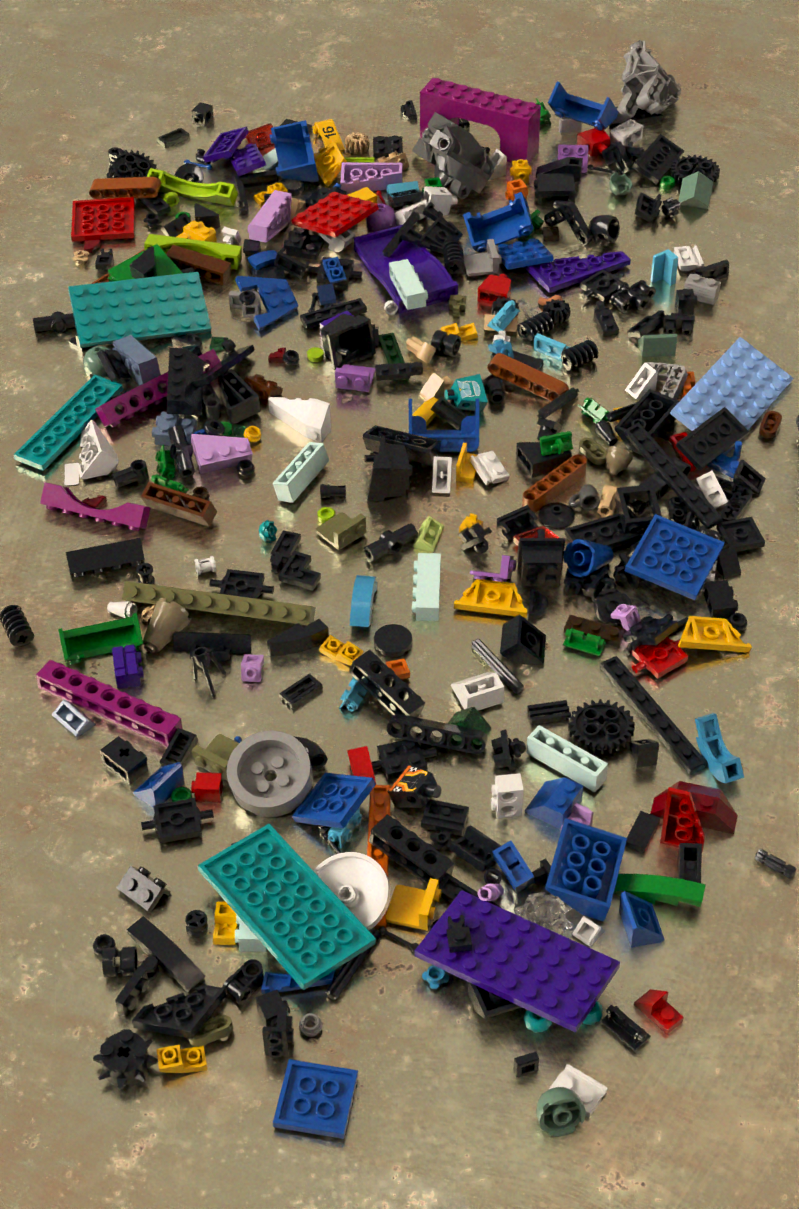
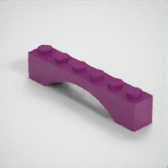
(61, 497)

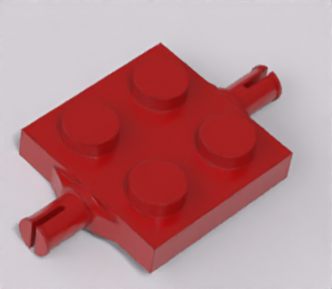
(659, 658)

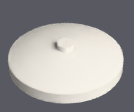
(358, 884)

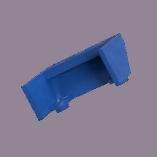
(582, 109)
(450, 439)

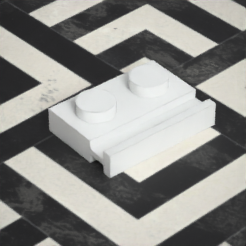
(688, 258)
(489, 468)
(585, 1087)

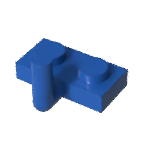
(726, 464)

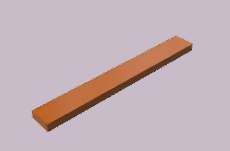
(378, 808)

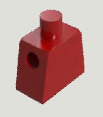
(595, 139)
(493, 288)

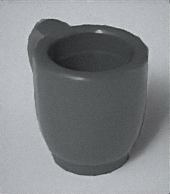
(588, 498)

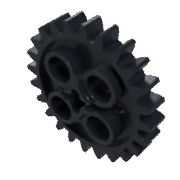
(130, 165)
(690, 165)
(601, 726)

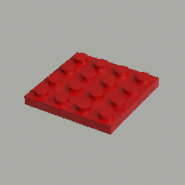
(334, 214)
(103, 219)

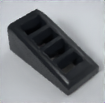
(180, 734)

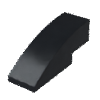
(298, 639)

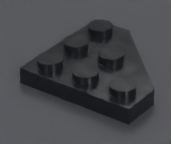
(181, 1014)

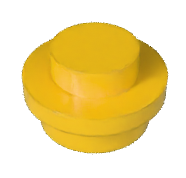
(252, 433)

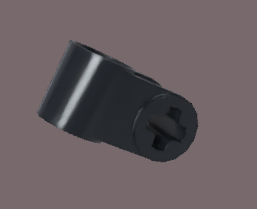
(242, 984)

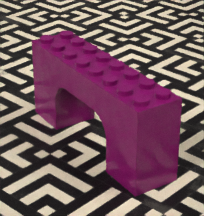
(511, 118)

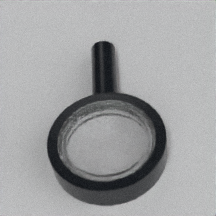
(293, 186)

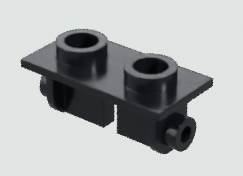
(625, 1028)

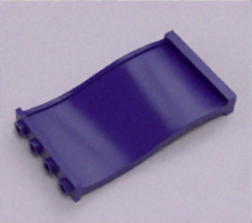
(429, 268)

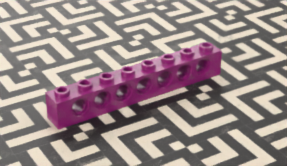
(107, 410)
(108, 702)

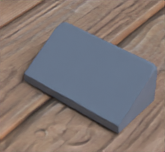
(72, 718)

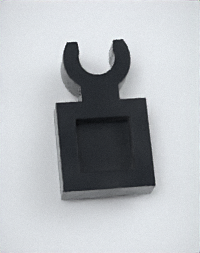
(105, 260)
(573, 582)
(458, 936)

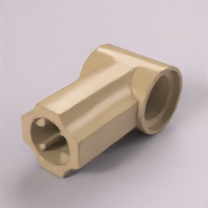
(422, 349)
(607, 503)

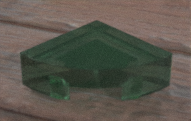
(216, 343)
(238, 431)

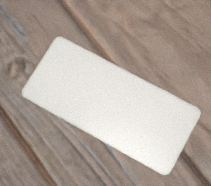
(71, 474)

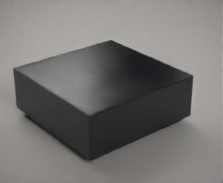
(526, 1064)

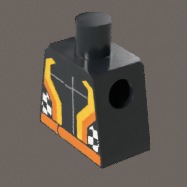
(414, 788)

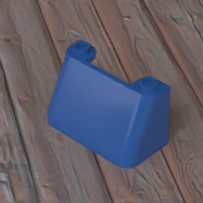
(294, 152)
(499, 224)

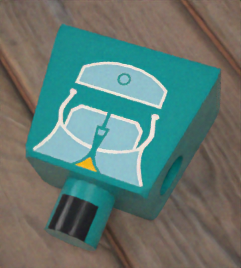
(465, 391)

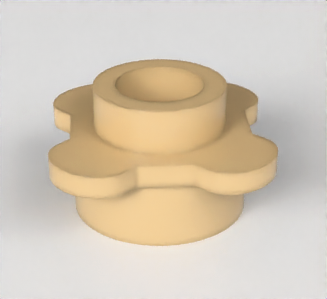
(81, 257)
(147, 613)

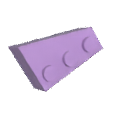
(219, 452)

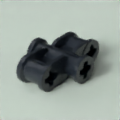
(629, 297)

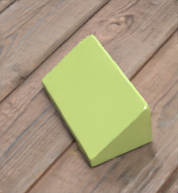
(428, 534)

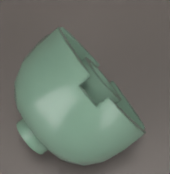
(92, 363)
(560, 1111)

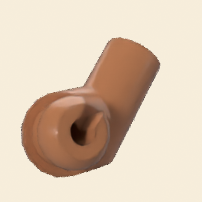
(542, 301)

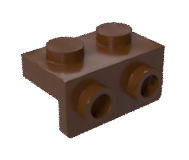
(262, 387)

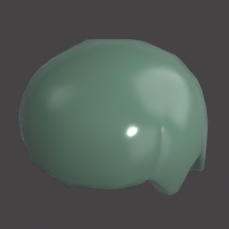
(620, 184)

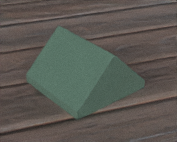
(696, 191)
(658, 345)

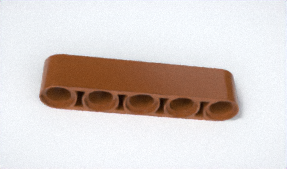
(125, 187)
(526, 377)
(555, 483)

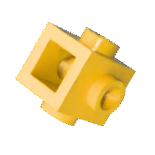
(520, 170)

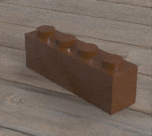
(208, 267)
(179, 504)

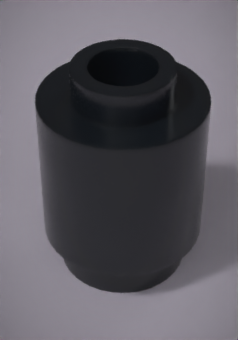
(496, 390)

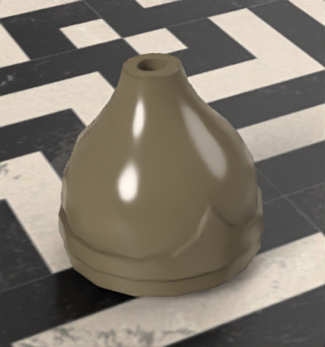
(618, 459)

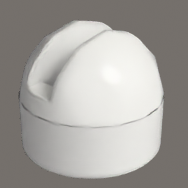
(389, 308)

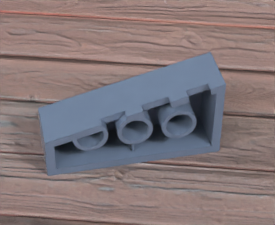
(138, 360)

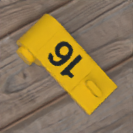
(328, 133)

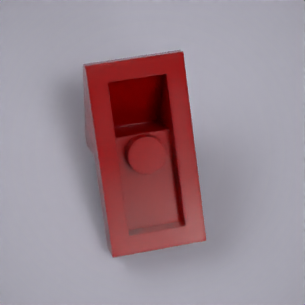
(658, 1010)

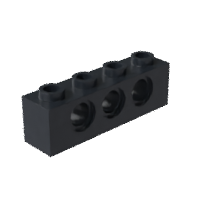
(386, 685)
(410, 850)

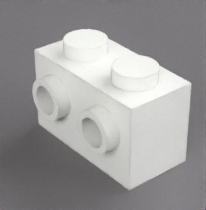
(627, 132)

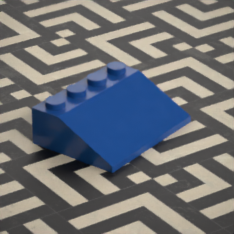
(586, 868)

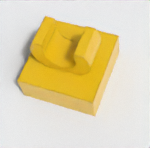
(469, 521)

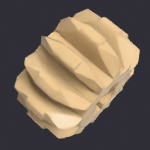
(357, 143)

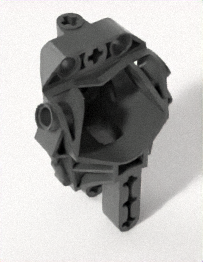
(455, 155)

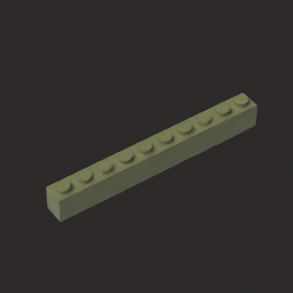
(220, 603)

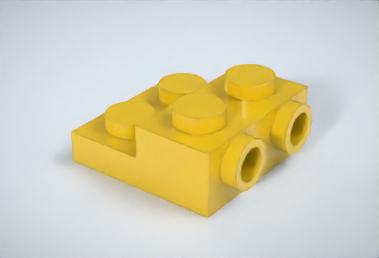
(198, 231)

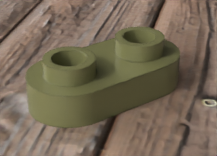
(593, 451)
(213, 1030)

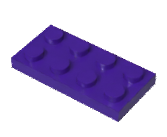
(225, 145)
(247, 159)

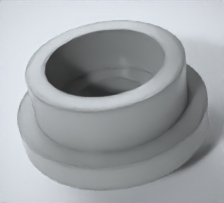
(310, 1019)

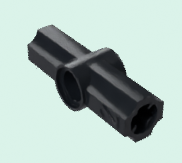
(57, 322)
(181, 451)
(390, 542)

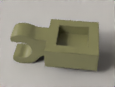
(457, 303)

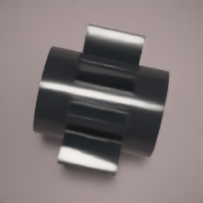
(671, 207)

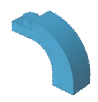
(362, 600)
(712, 748)

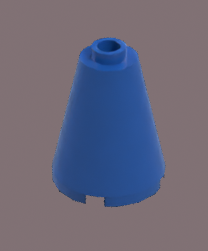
(586, 557)

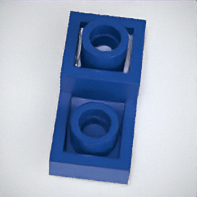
(262, 259)
(334, 270)

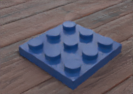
(524, 254)
(334, 800)
(315, 1099)

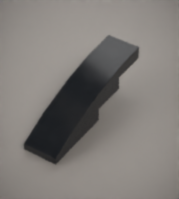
(169, 955)

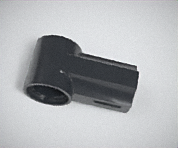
(135, 473)

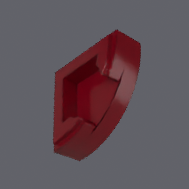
(90, 245)
(277, 357)
(96, 502)

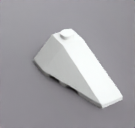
(307, 417)
(97, 453)

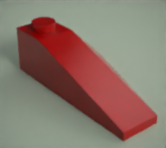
(681, 820)

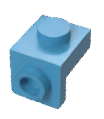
(501, 346)

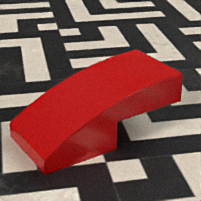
(361, 762)

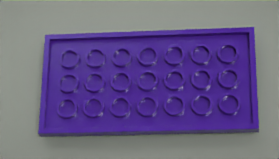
(521, 961)

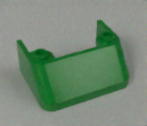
(99, 638)

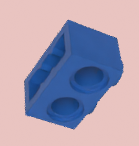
(513, 867)

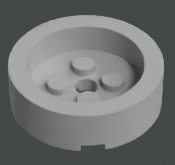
(268, 753)

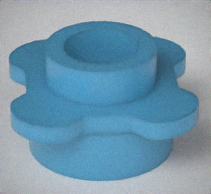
(435, 982)

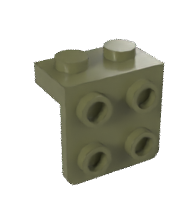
(342, 529)
(216, 755)

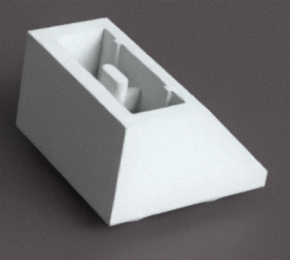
(480, 691)

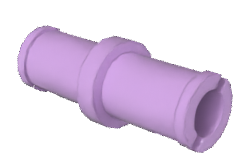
(490, 892)

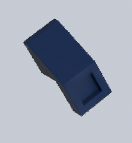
(326, 295)

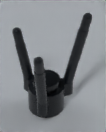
(202, 658)

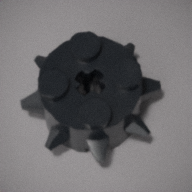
(125, 1059)

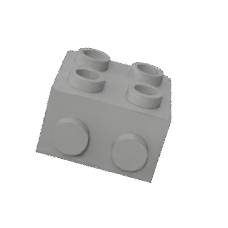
(483, 263)

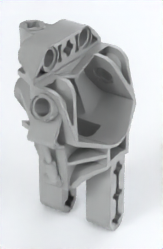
(645, 84)

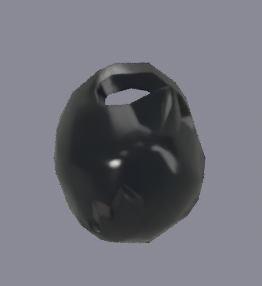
(604, 228)

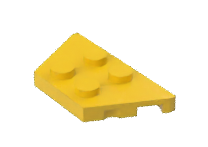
(329, 163)
(492, 598)
(712, 635)

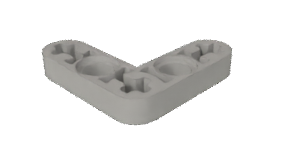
(672, 377)

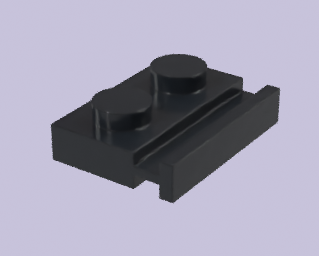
(114, 365)
(445, 816)

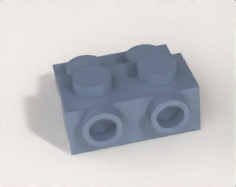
(167, 421)

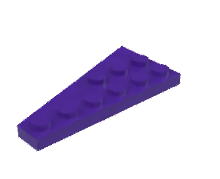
(572, 270)

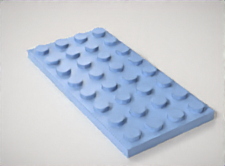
(739, 381)

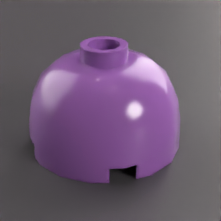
(381, 219)

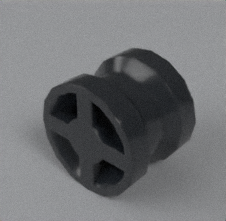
(200, 919)

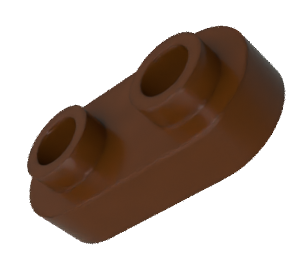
(770, 424)

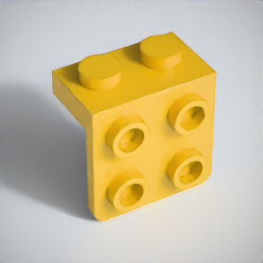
(413, 905)

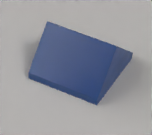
(160, 784)
(639, 921)

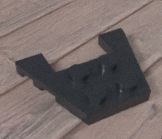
(437, 235)

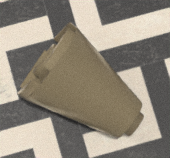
(163, 623)

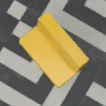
(464, 469)

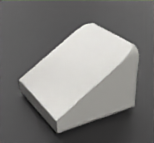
(587, 931)

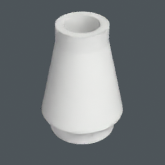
(123, 609)

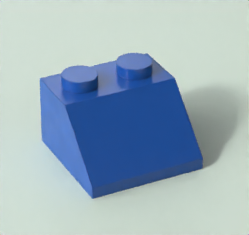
(555, 801)

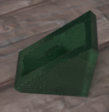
(471, 719)

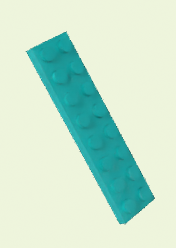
(67, 423)

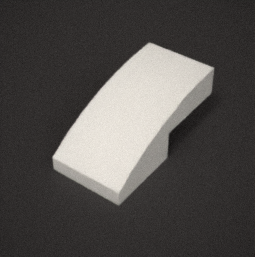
(712, 489)

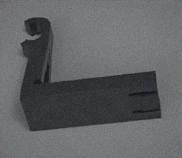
(252, 181)

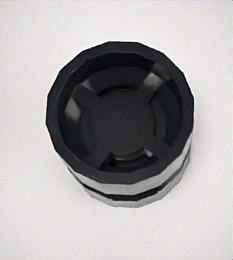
(446, 343)
(128, 961)

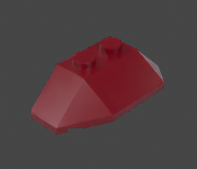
(710, 803)

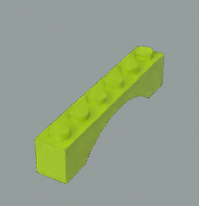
(218, 192)
(222, 251)

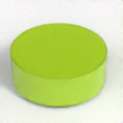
(171, 199)
(315, 354)
(325, 514)

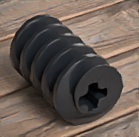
(453, 258)
(537, 324)
(579, 354)
(16, 626)

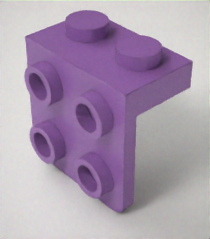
(577, 151)
(354, 377)
(508, 565)

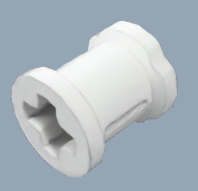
(205, 565)

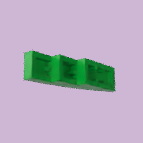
(660, 888)

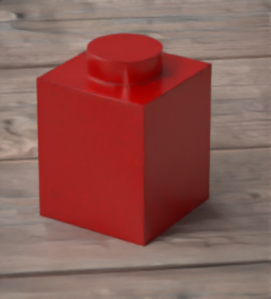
(207, 787)

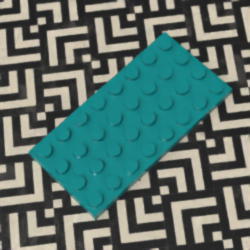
(139, 308)
(286, 906)

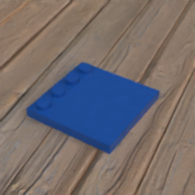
(674, 557)

